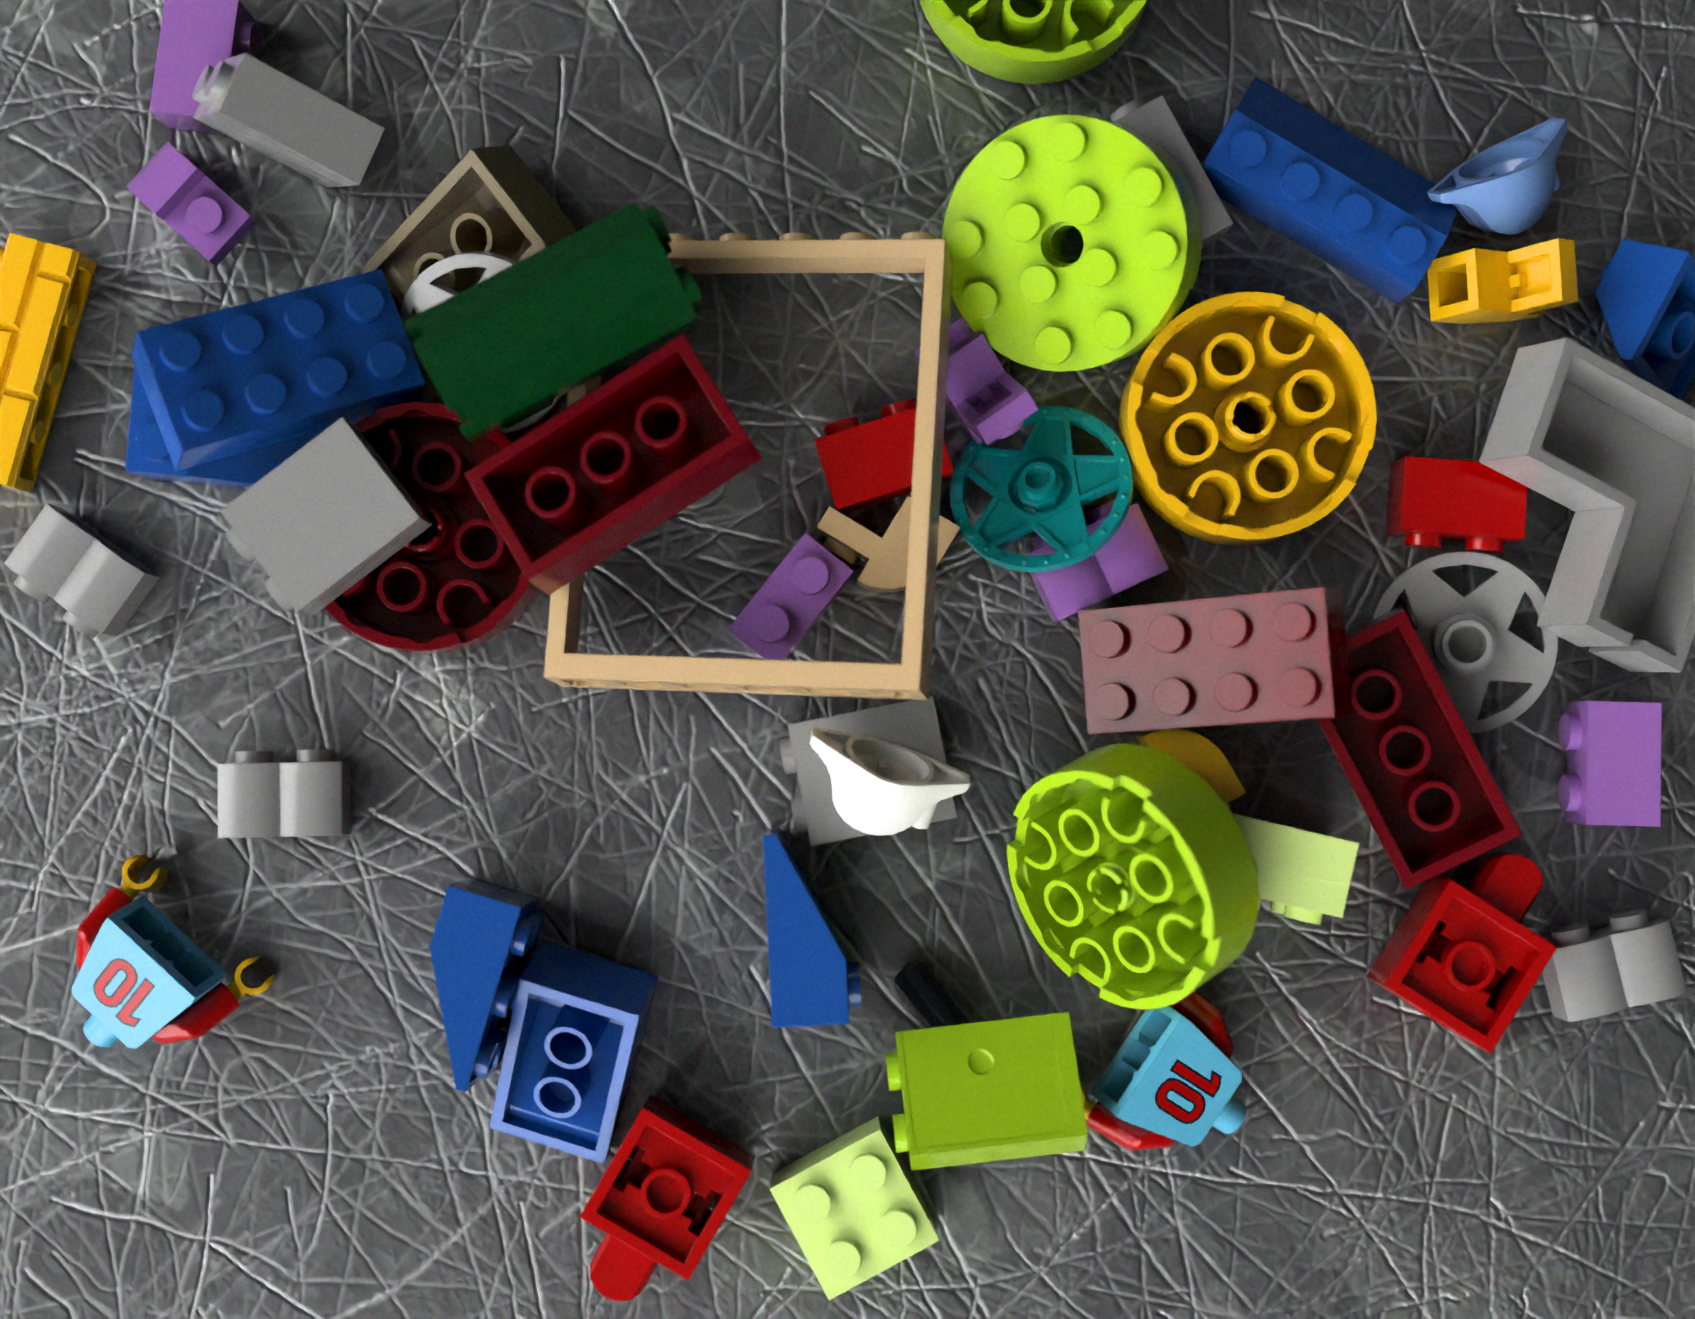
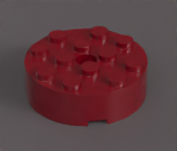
(463, 580)

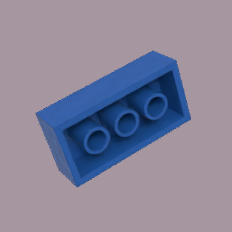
(276, 368)

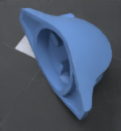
(1509, 182)

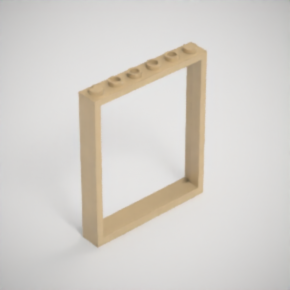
(910, 680)

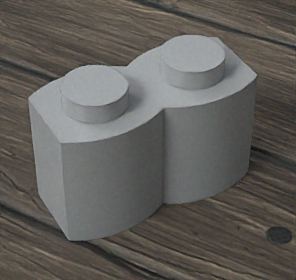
(80, 571)
(284, 797)
(1612, 967)

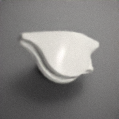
(883, 784)

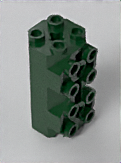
(555, 321)

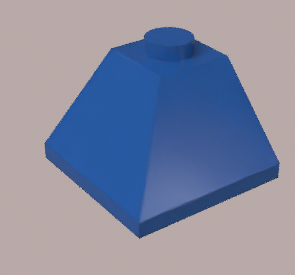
(1651, 313)

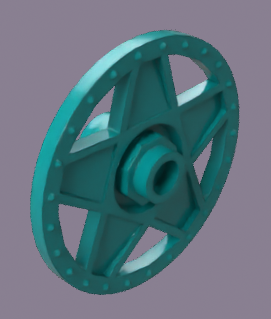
(1043, 491)

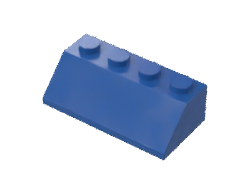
(1328, 192)

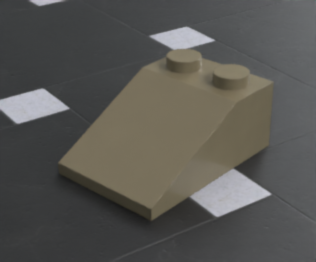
(480, 206)

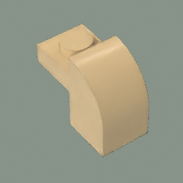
(884, 555)

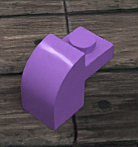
(191, 203)
(980, 390)

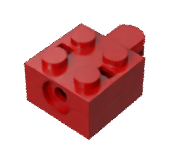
(1466, 953)
(661, 1199)

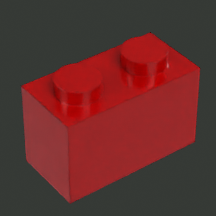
(873, 458)
(1454, 502)

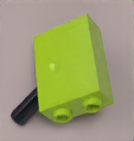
(982, 1085)

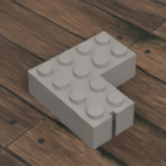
(1627, 470)

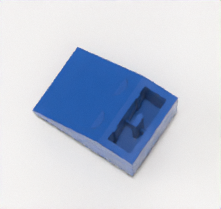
(476, 966)

